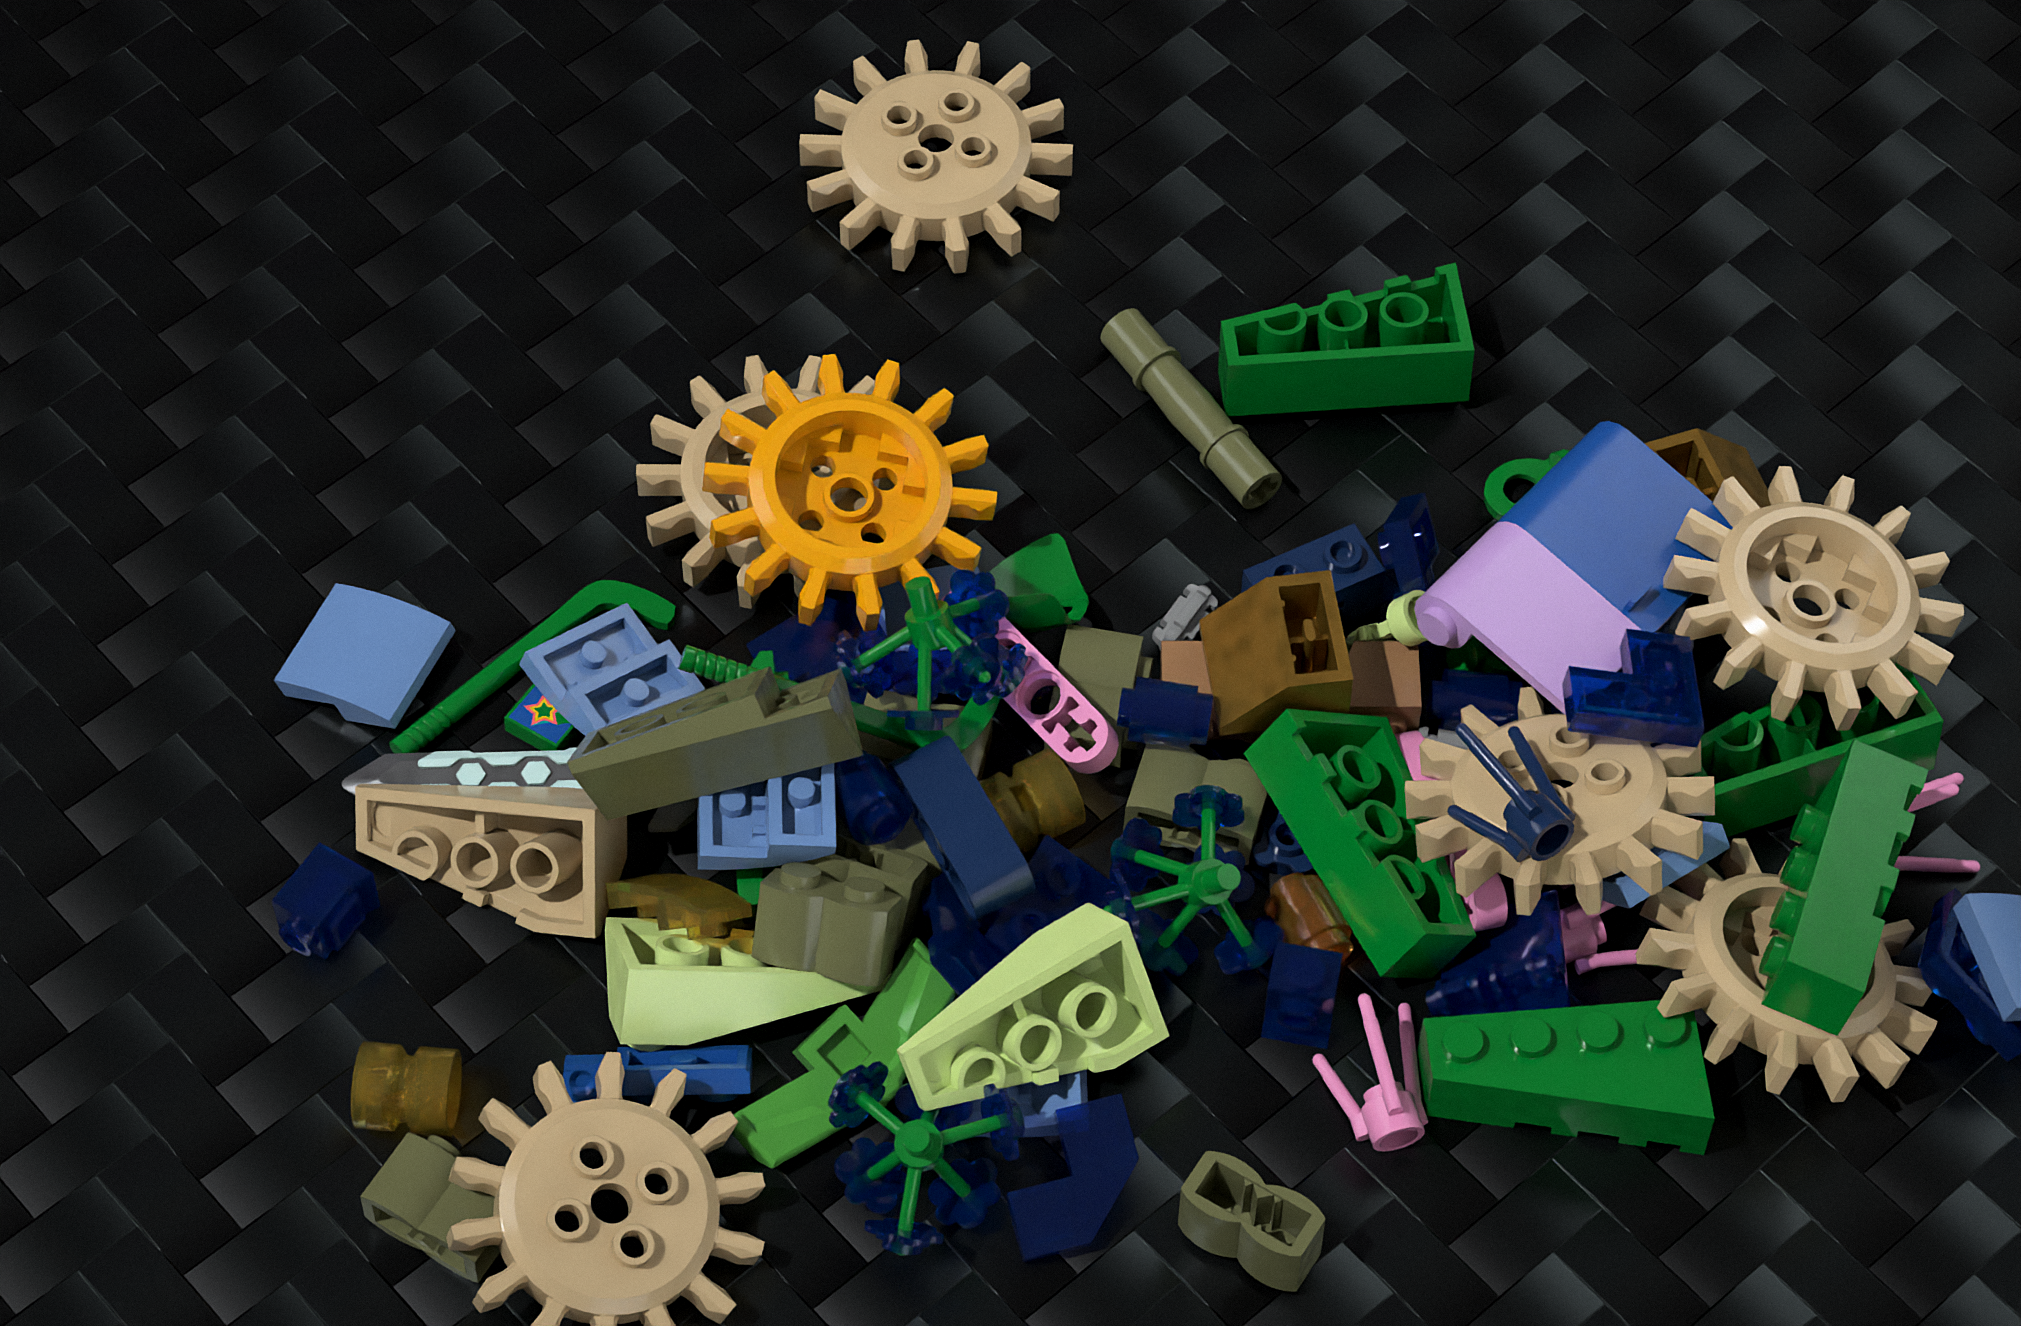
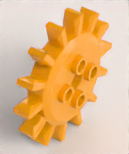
(860, 442)

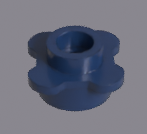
(1274, 854)

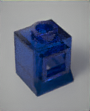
(324, 902)

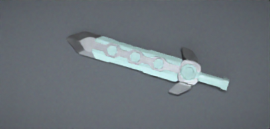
(496, 769)

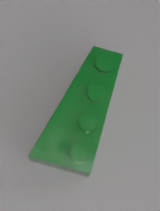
(1351, 350)
(1775, 766)
(1345, 803)
(1839, 887)
(1572, 1070)

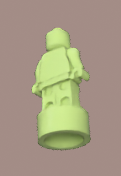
(1399, 626)

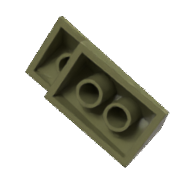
(717, 742)

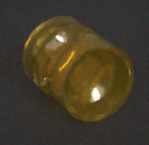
(1036, 799)
(406, 1089)

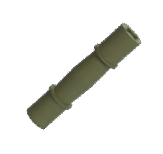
(1191, 409)

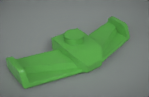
(799, 1111)

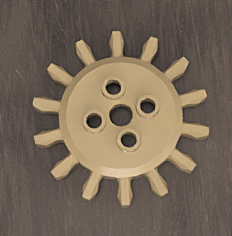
(952, 191)
(706, 445)
(1828, 561)
(1614, 820)
(1709, 942)
(585, 1270)

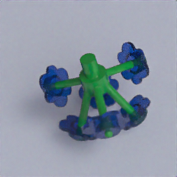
(966, 667)
(1209, 883)
(874, 1171)

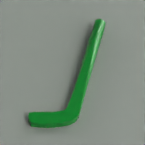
(576, 611)
(868, 720)

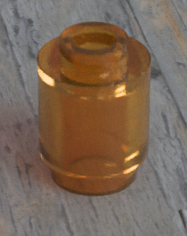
(1308, 914)

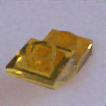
(680, 903)

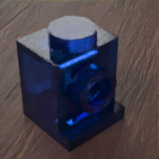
(1301, 995)

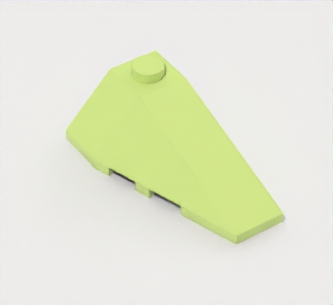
(703, 988)
(1047, 1010)

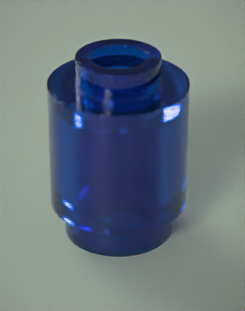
(1486, 691)
(1165, 713)
(869, 800)

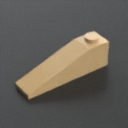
(507, 847)

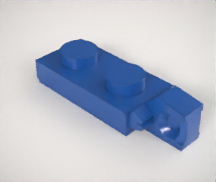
(711, 1072)

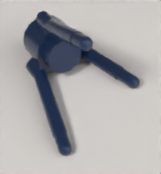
(1535, 822)

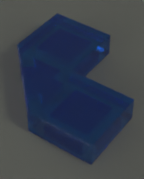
(957, 941)
(1072, 1209)

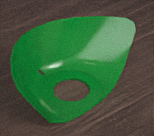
(1040, 584)

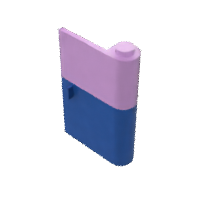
(1572, 564)

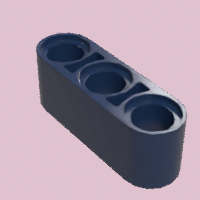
(962, 828)

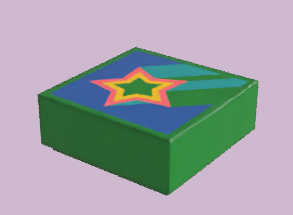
(539, 723)

